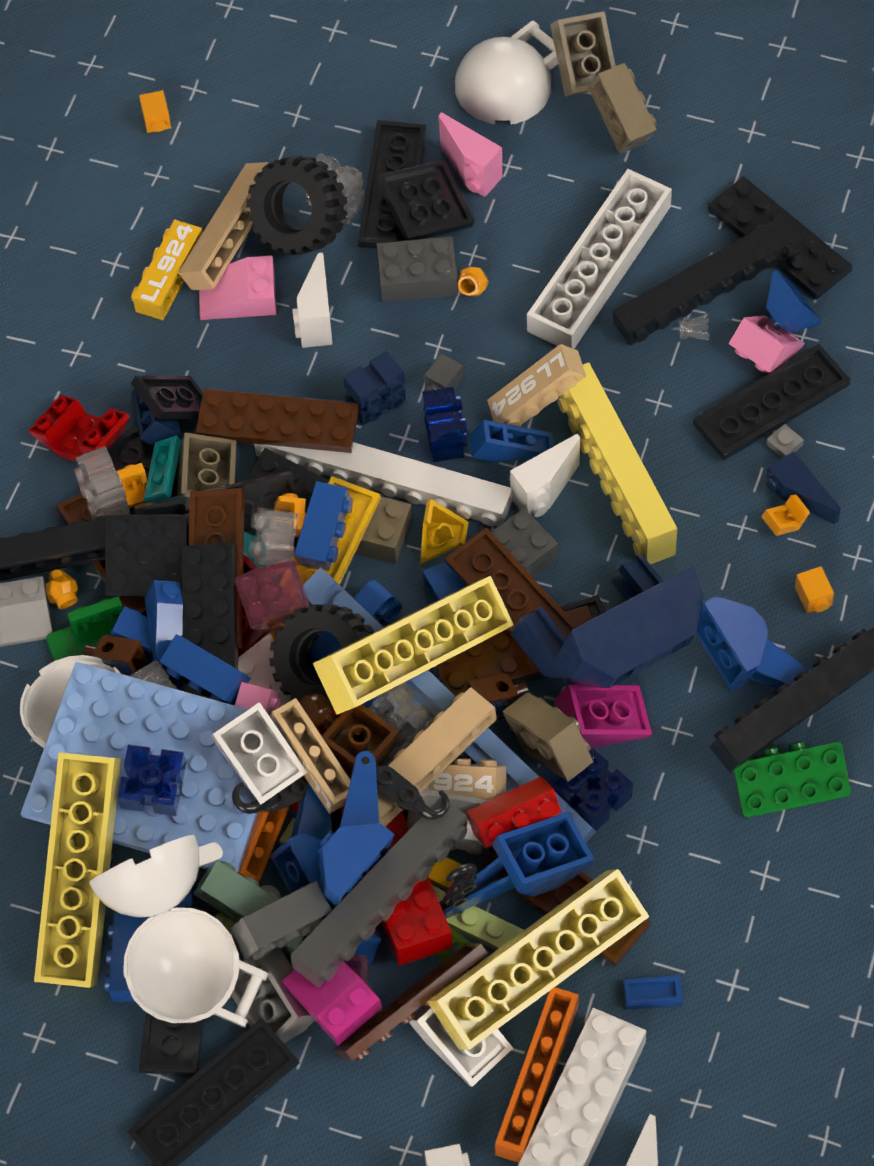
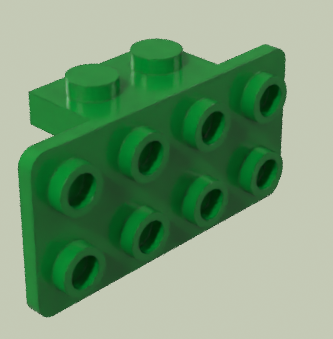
(85, 628)
(792, 778)

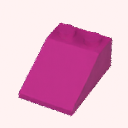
(606, 714)
(337, 1004)

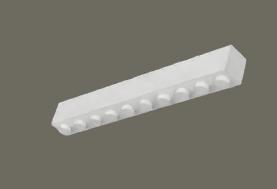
(406, 479)

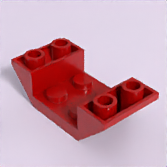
(73, 432)

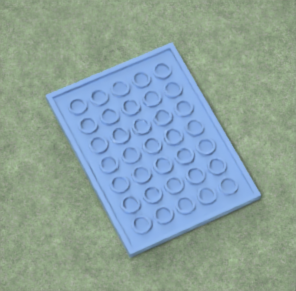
(108, 712)

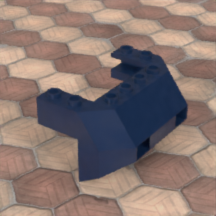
(623, 640)

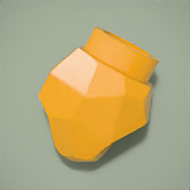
(472, 281)
(61, 589)

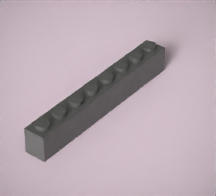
(378, 894)

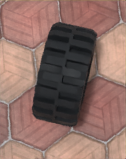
(268, 211)
(295, 637)

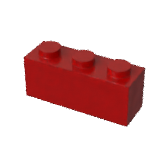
(513, 810)

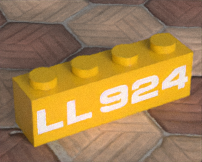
(161, 279)

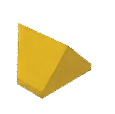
(441, 531)

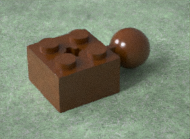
(351, 731)

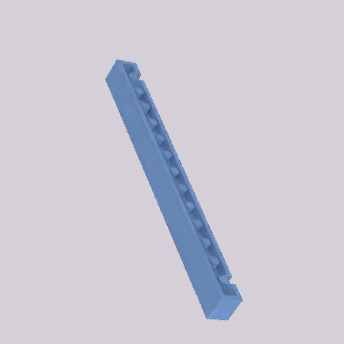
(436, 697)

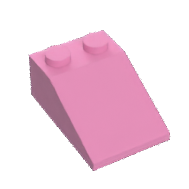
(471, 155)
(242, 291)

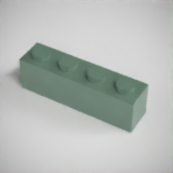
(236, 895)

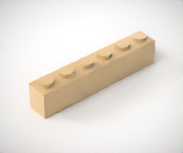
(222, 235)
(439, 745)

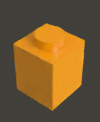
(155, 111)
(814, 590)

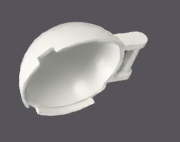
(506, 77)
(42, 700)
(156, 882)
(187, 968)

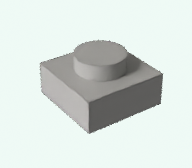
(784, 441)

